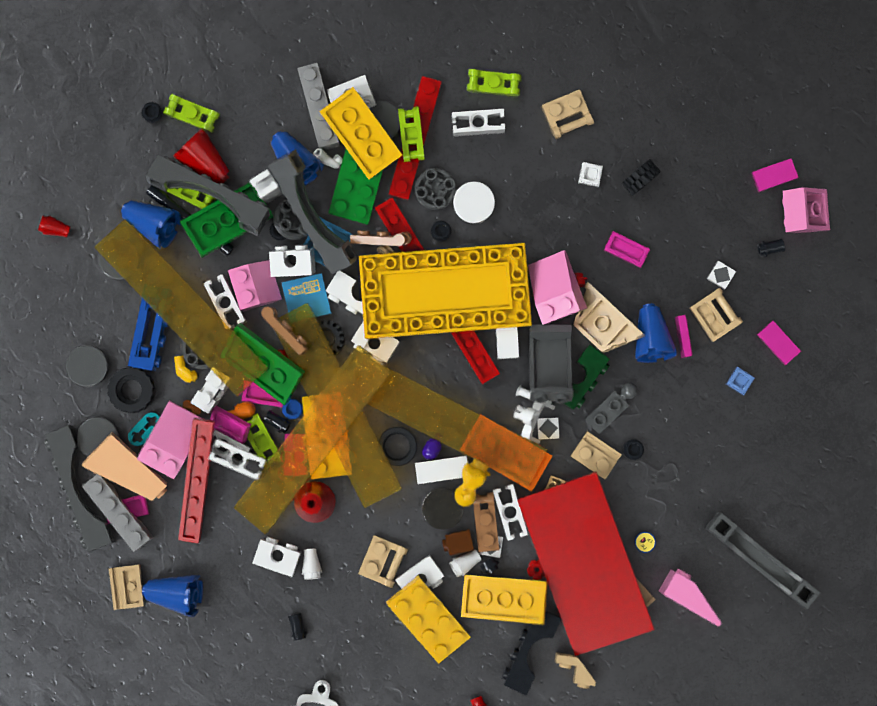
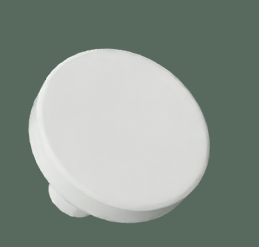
(474, 202)

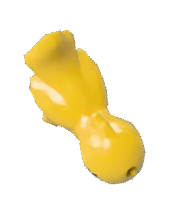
(473, 478)

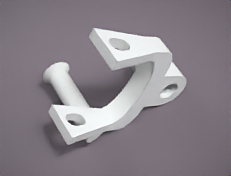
(530, 415)
(317, 696)

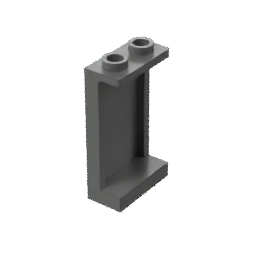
(550, 363)

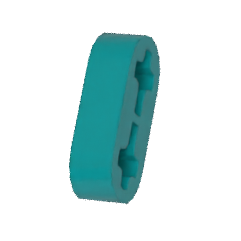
(141, 425)

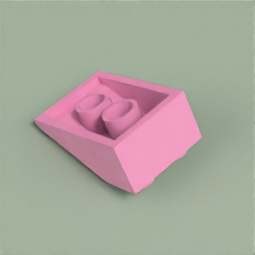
(555, 288)
(169, 440)
(685, 592)

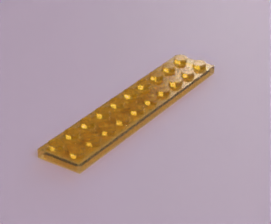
(181, 308)
(459, 427)
(312, 439)
(358, 446)

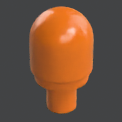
(243, 410)

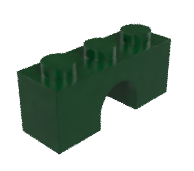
(593, 364)

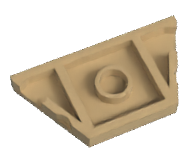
(604, 322)

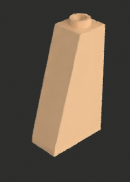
(120, 464)

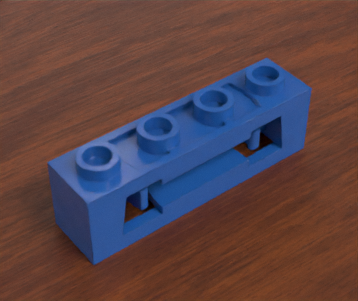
(157, 340)

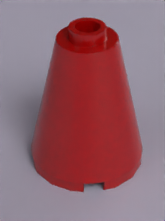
(203, 157)
(323, 498)

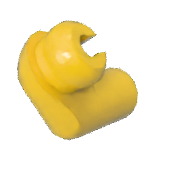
(183, 372)

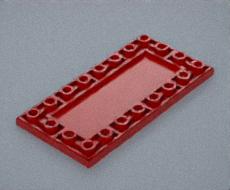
(585, 563)

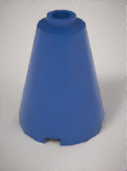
(285, 143)
(152, 221)
(657, 339)
(175, 593)

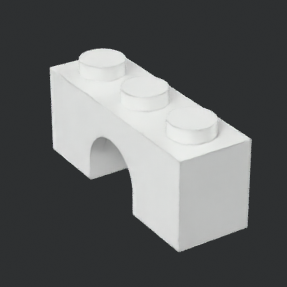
(341, 290)

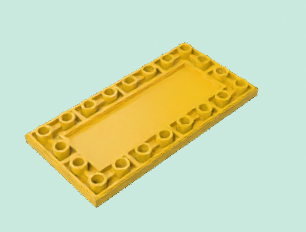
(445, 291)

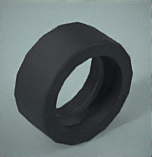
(410, 437)

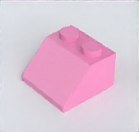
(806, 210)
(254, 285)

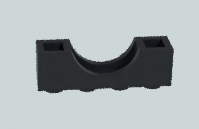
(519, 675)

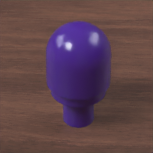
(431, 449)

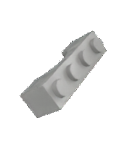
(316, 101)
(114, 509)

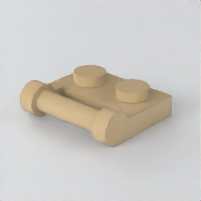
(566, 107)
(711, 319)
(376, 558)

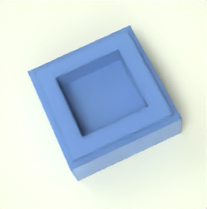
(740, 380)

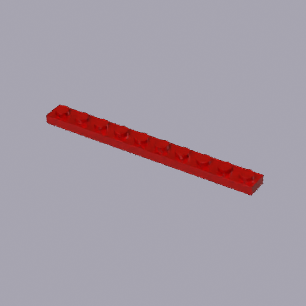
(467, 340)

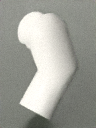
(334, 162)

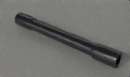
(163, 199)

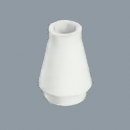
(464, 563)
(311, 565)

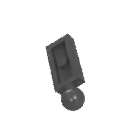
(611, 408)

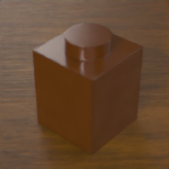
(458, 542)

